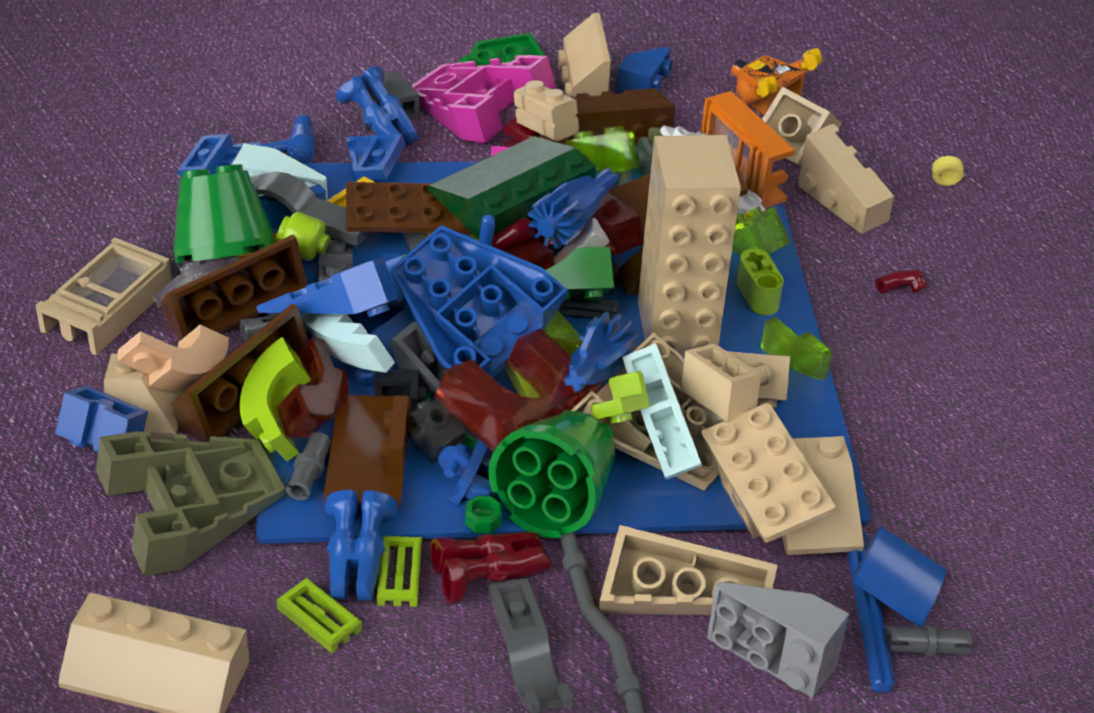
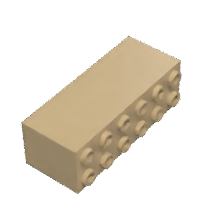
(688, 239)

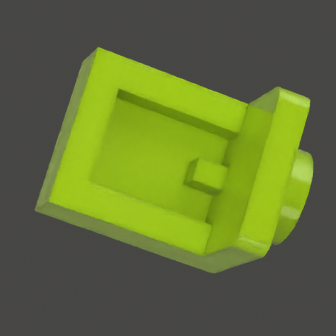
(628, 395)

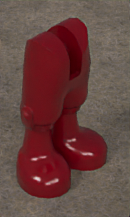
(498, 555)

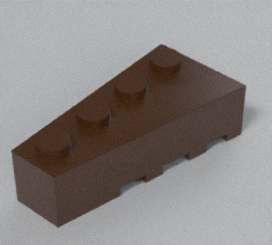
(634, 110)

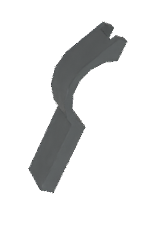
(301, 198)
(527, 646)

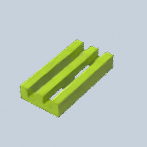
(397, 594)
(313, 619)

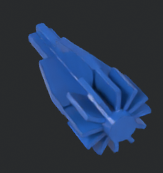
(570, 207)
(600, 351)

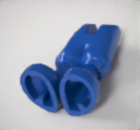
(383, 119)
(359, 556)

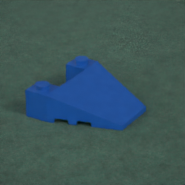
(352, 291)

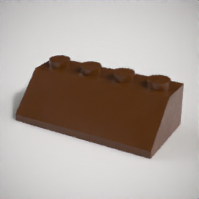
(235, 290)
(213, 401)

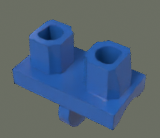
(458, 462)

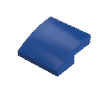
(211, 152)
(900, 576)

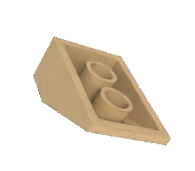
(843, 529)

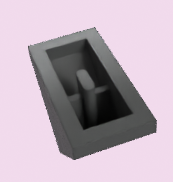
(415, 354)

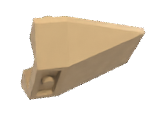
(633, 436)

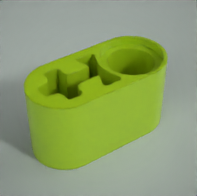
(760, 281)

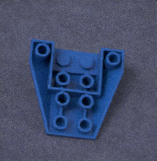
(474, 298)

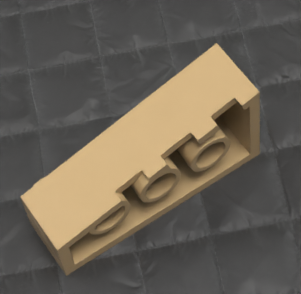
(672, 576)

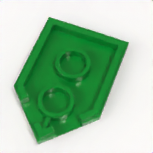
(504, 48)

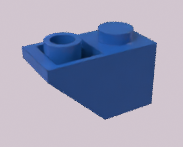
(644, 70)

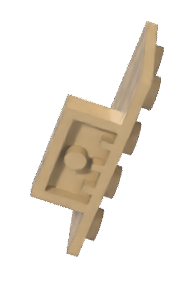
(766, 474)

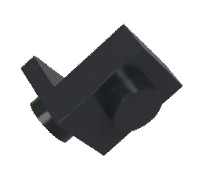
(400, 383)

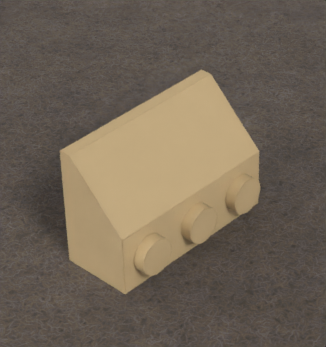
(585, 59)

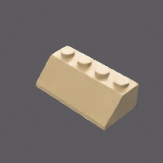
(152, 657)

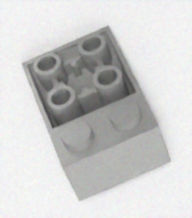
(779, 632)

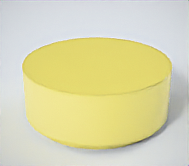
(947, 170)

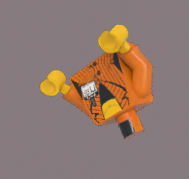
(763, 78)

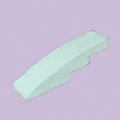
(348, 341)
(664, 416)

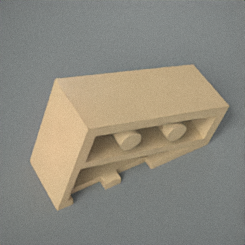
(841, 182)

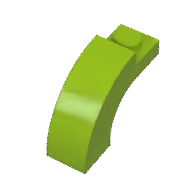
(264, 389)

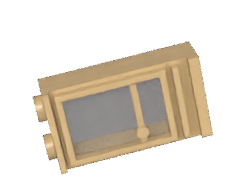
(106, 294)

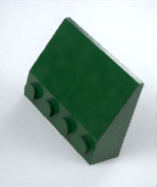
(510, 182)

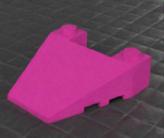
(472, 96)

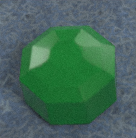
(483, 514)

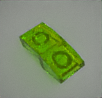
(805, 351)

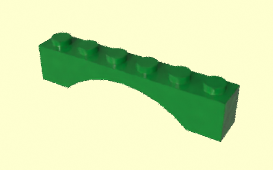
(584, 273)

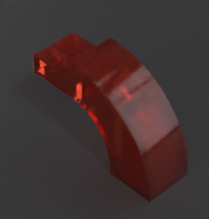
(318, 401)

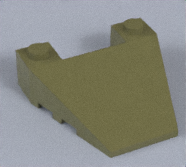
(195, 490)

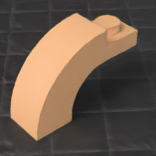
(171, 366)

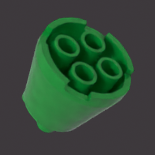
(219, 215)
(553, 472)

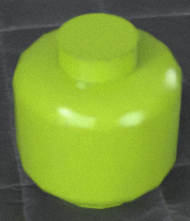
(309, 234)

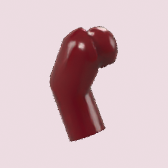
(514, 234)
(897, 279)

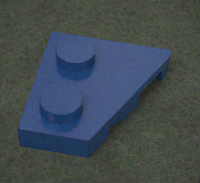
(374, 155)

